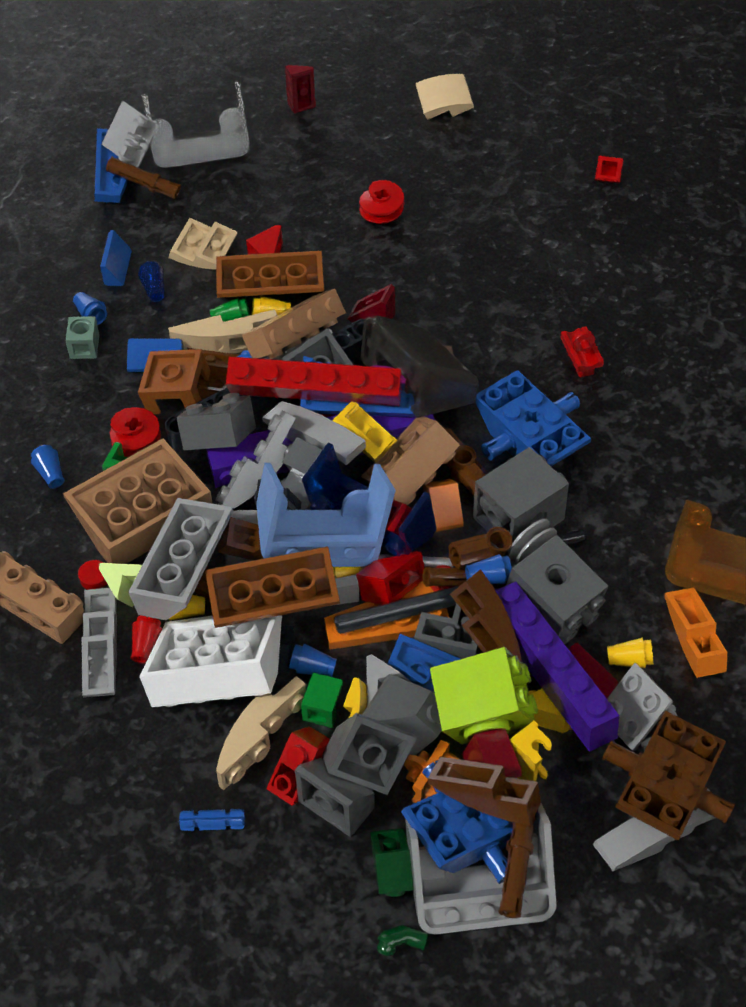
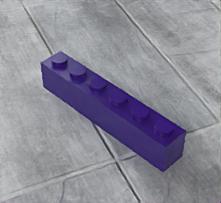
(559, 672)

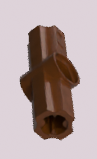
(465, 466)

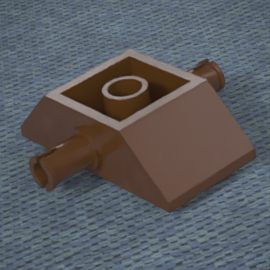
(670, 776)

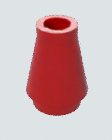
(144, 636)

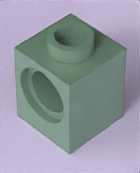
(82, 337)

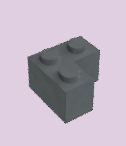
(217, 426)
(298, 459)
(447, 634)

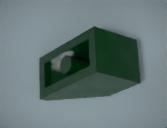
(392, 862)

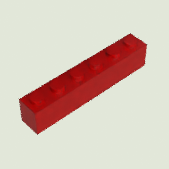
(314, 381)

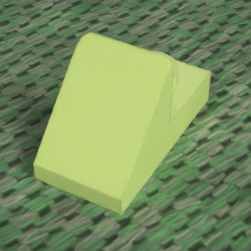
(120, 579)

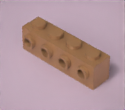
(294, 324)
(38, 600)

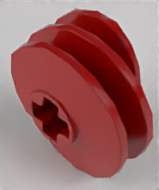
(382, 202)
(134, 429)

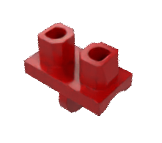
(582, 350)

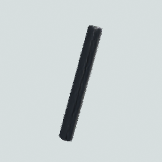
(394, 610)

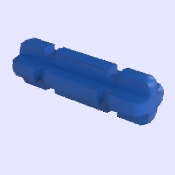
(212, 819)

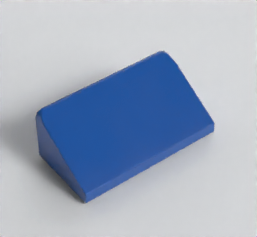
(115, 260)
(139, 350)

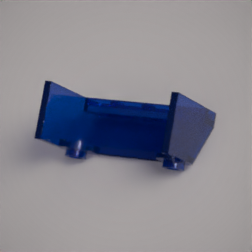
(328, 487)

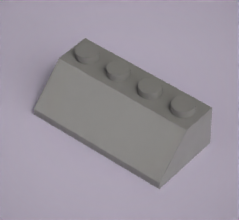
(178, 558)

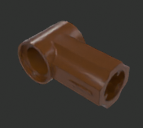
(479, 547)

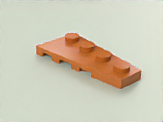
(381, 632)

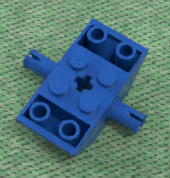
(525, 418)
(458, 833)

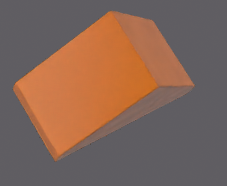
(445, 504)

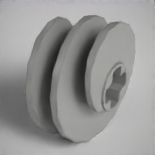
(530, 540)

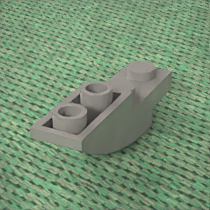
(248, 471)

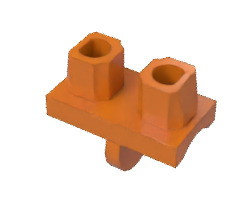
(417, 764)

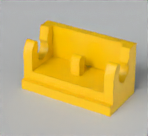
(362, 424)
(526, 749)

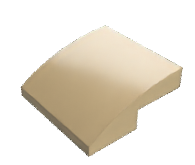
(444, 94)
(201, 244)

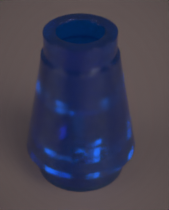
(152, 279)

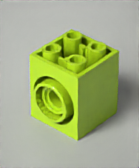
(483, 694)

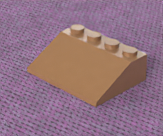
(132, 500)

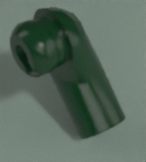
(401, 935)

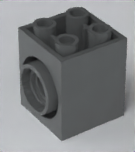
(520, 494)
(560, 587)

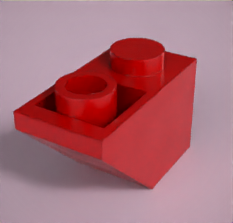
(300, 748)

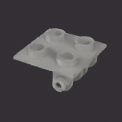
(130, 134)
(639, 704)

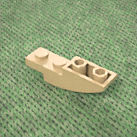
(216, 335)
(249, 736)

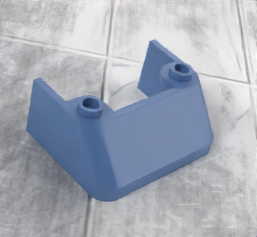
(350, 533)

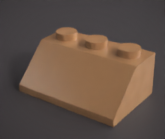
(415, 457)

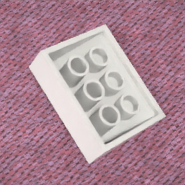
(210, 663)

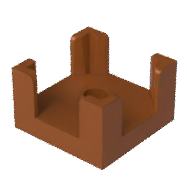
(172, 376)

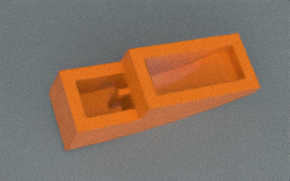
(696, 632)

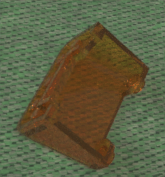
(707, 557)

